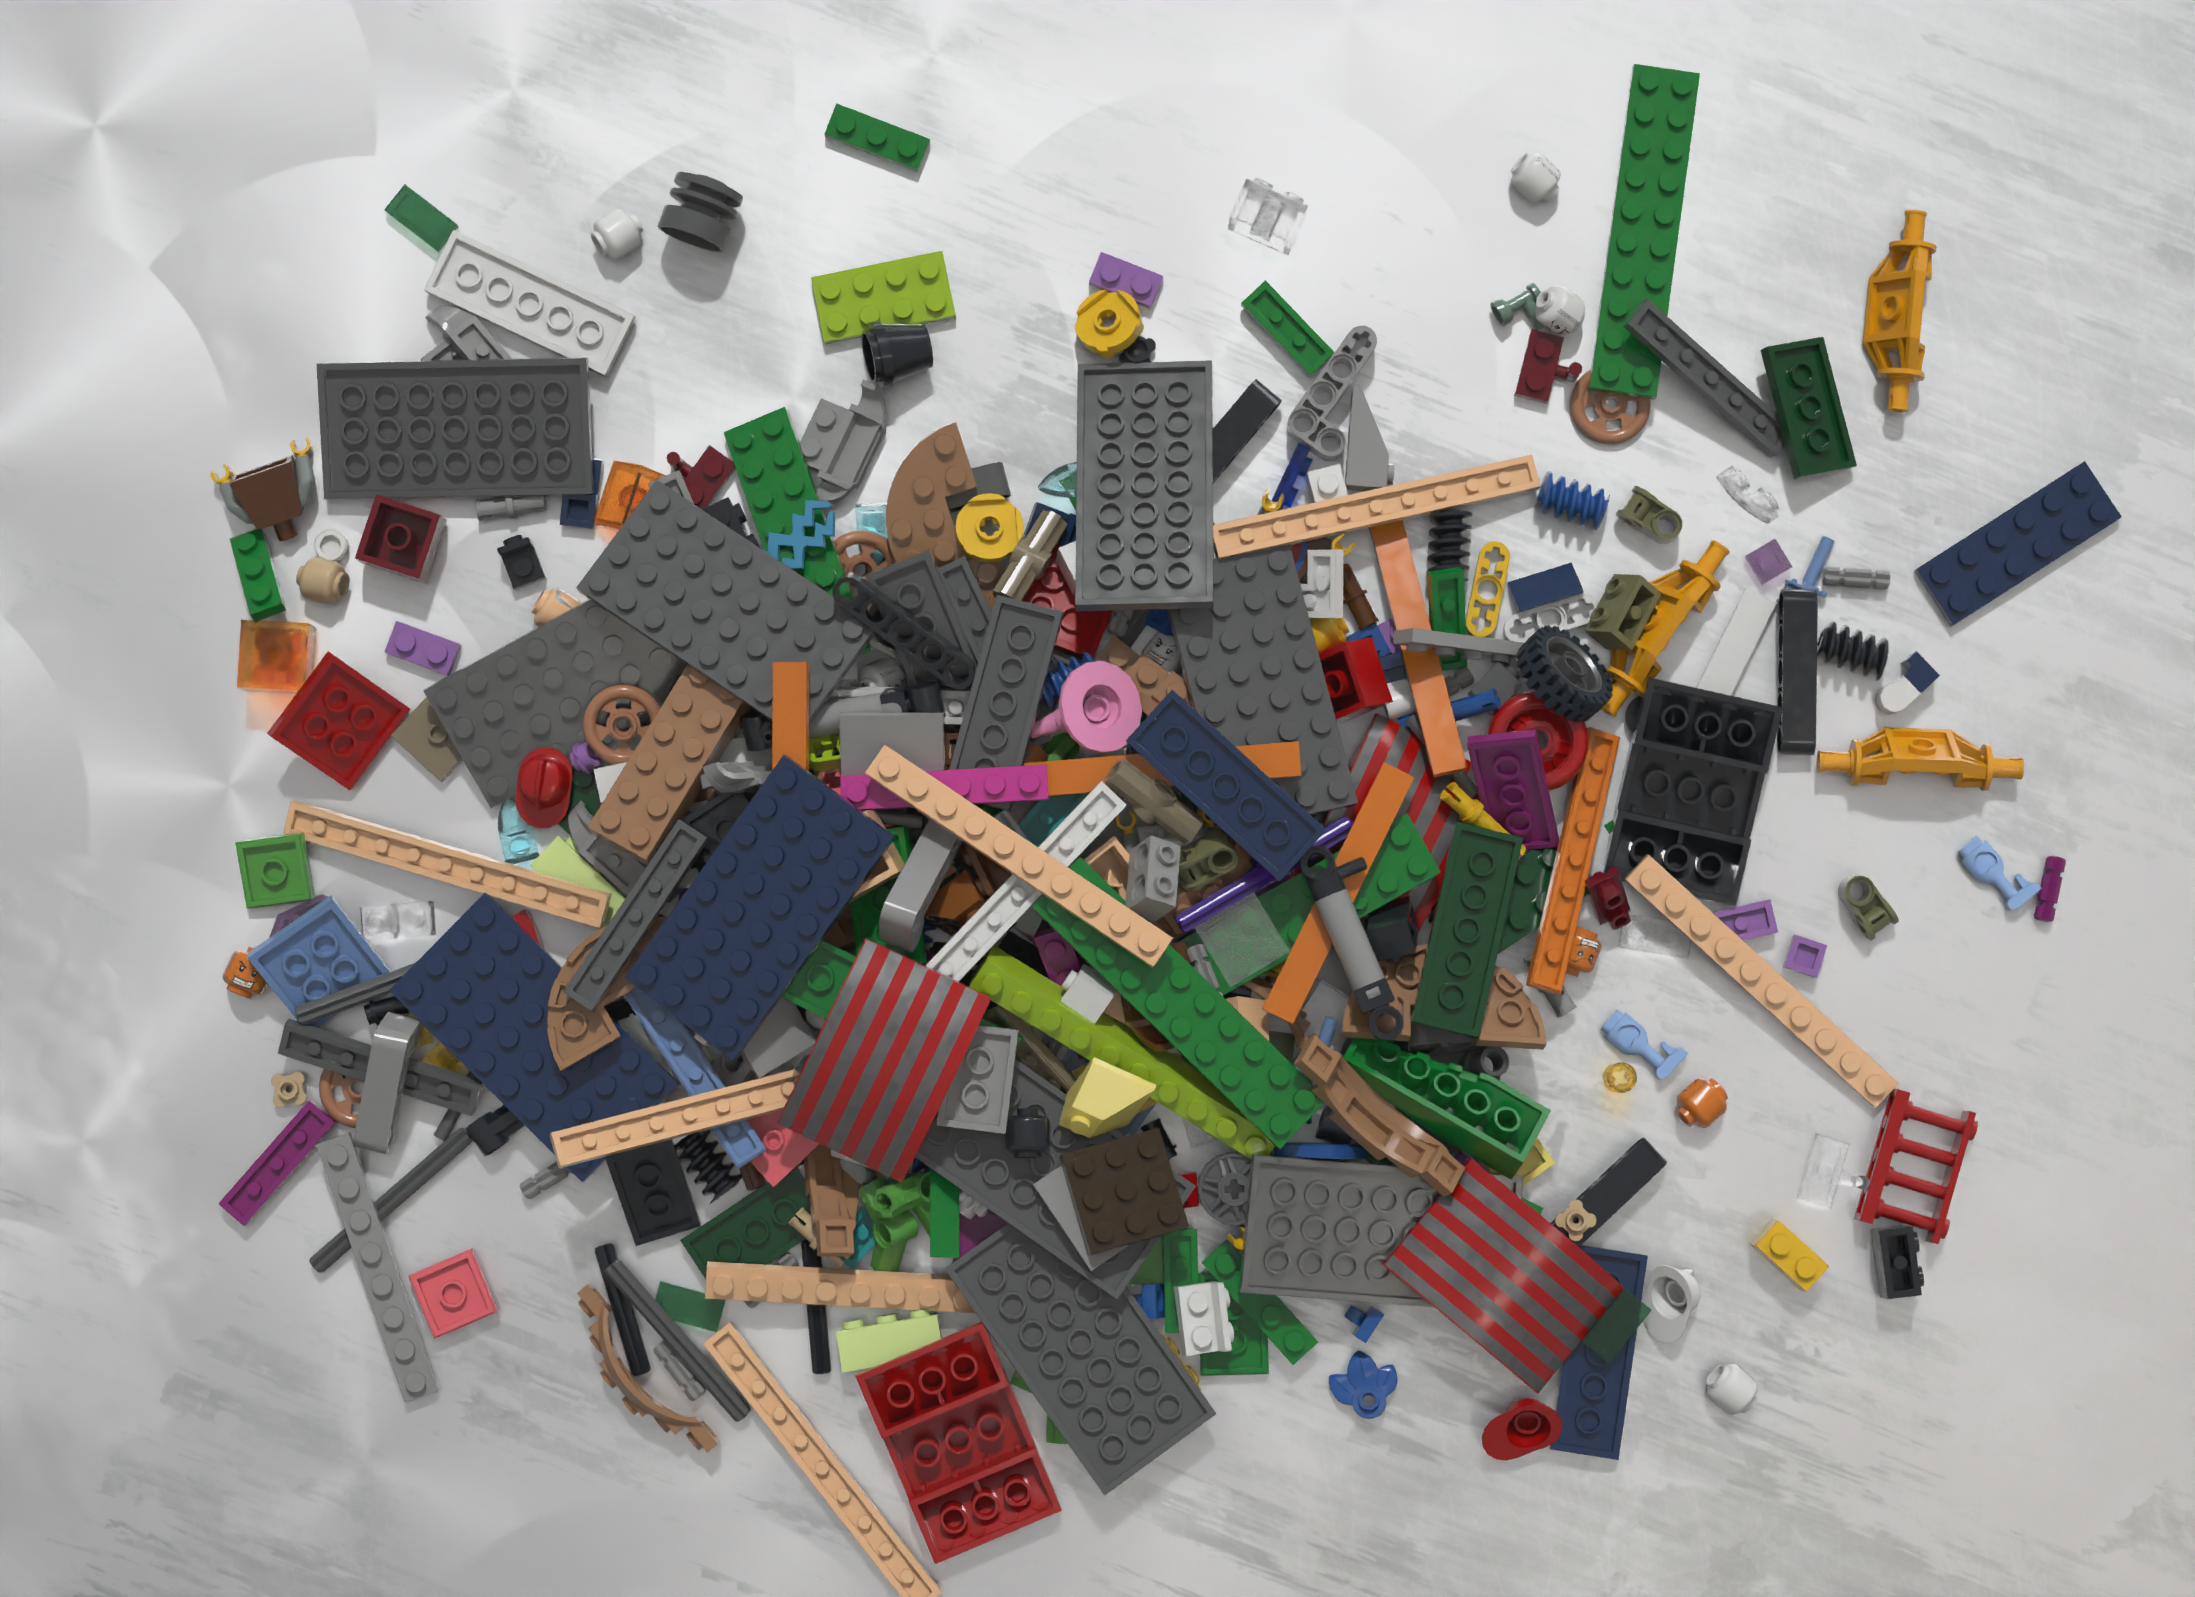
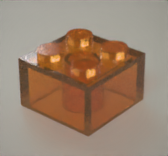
(275, 656)

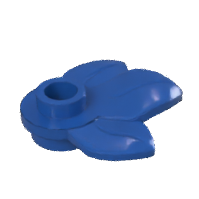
(1361, 1380)

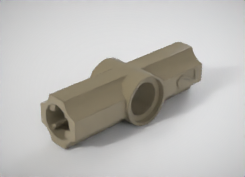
(1031, 556)
(1153, 800)

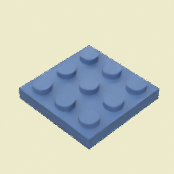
(316, 957)

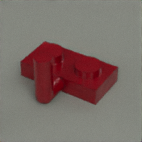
(1541, 367)
(706, 476)

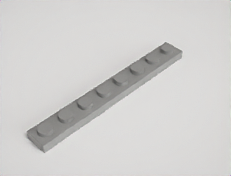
(377, 1267)

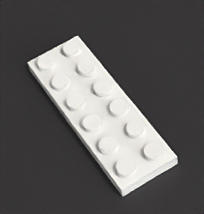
(529, 302)

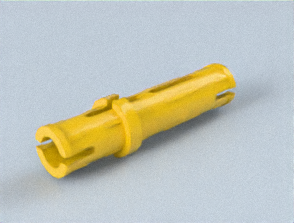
(1471, 810)

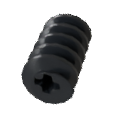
(1449, 540)
(1853, 649)
(707, 1164)

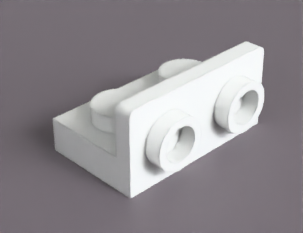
(1203, 1318)

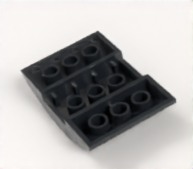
(1693, 787)

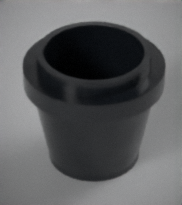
(895, 351)

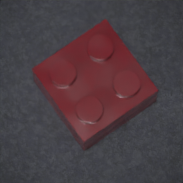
(400, 539)

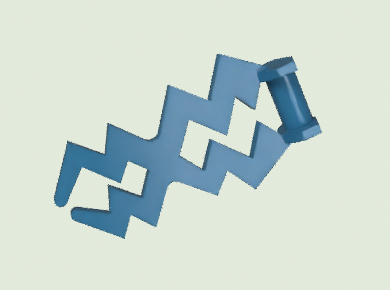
(798, 539)

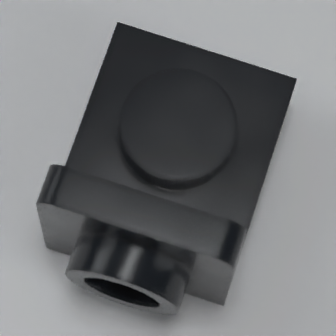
(521, 561)

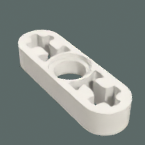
(1571, 602)

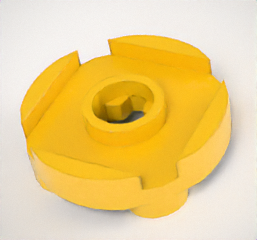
(1111, 339)
(977, 543)

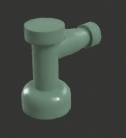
(1504, 310)

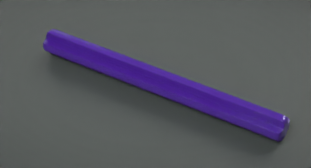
(1252, 882)

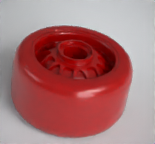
(1565, 739)

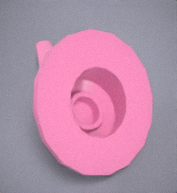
(1095, 707)

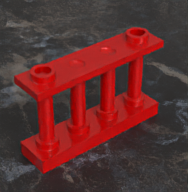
(1882, 1174)

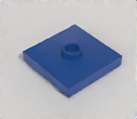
(1322, 1150)

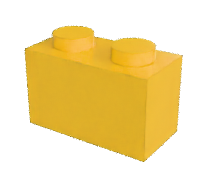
(1789, 1255)

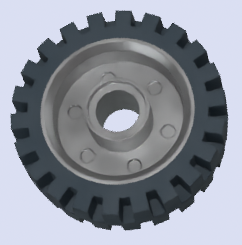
(1564, 674)

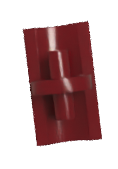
(1609, 898)

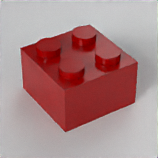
(1354, 679)

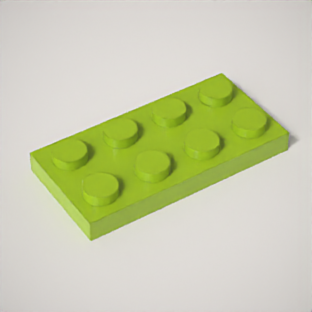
(888, 292)

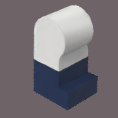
(1398, 686)
(1907, 687)

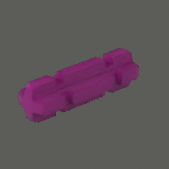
(2050, 889)

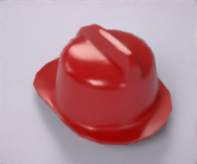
(544, 787)
(1521, 1430)

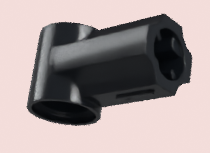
(494, 1129)

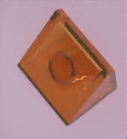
(622, 493)

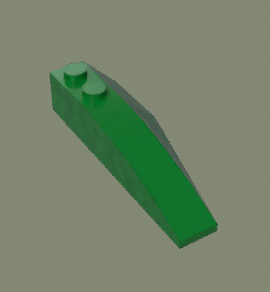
(1454, 1104)

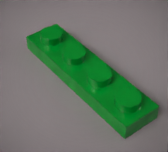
(1265, 1310)

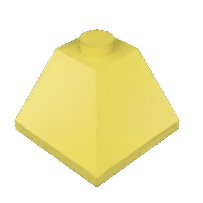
(1103, 1099)

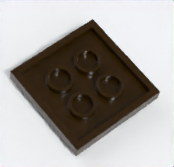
(1123, 1191)

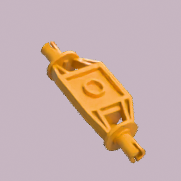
(1896, 309)
(1663, 622)
(1920, 751)

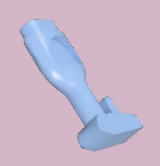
(1988, 867)
(1632, 1039)

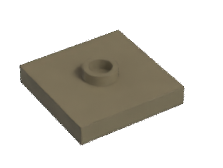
(428, 741)

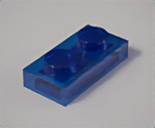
(1298, 465)

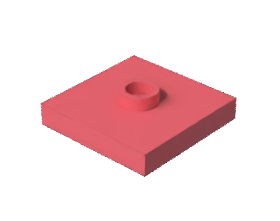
(784, 1148)
(453, 1293)

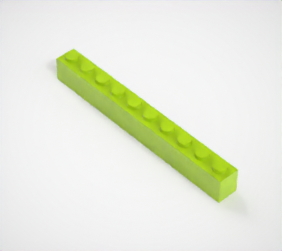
(1177, 1083)

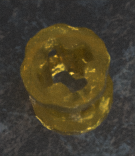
(1630, 1075)

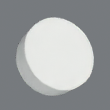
(331, 545)

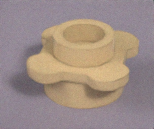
(297, 1094)
(1575, 1210)

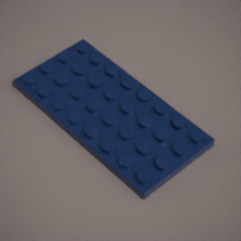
(760, 907)
(488, 1004)

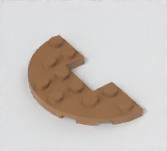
(918, 507)
(1507, 1021)
(574, 1029)

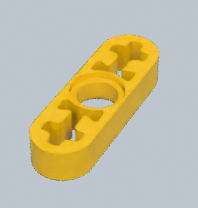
(1500, 567)

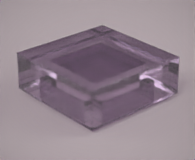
(1768, 561)

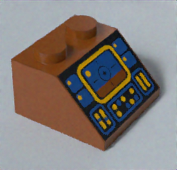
(956, 904)

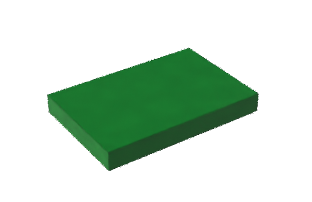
(1249, 1346)

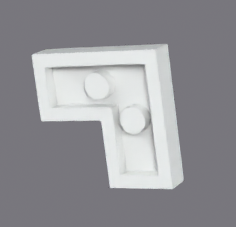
(1324, 584)

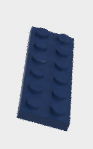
(2017, 543)
(1226, 785)
(1589, 1389)

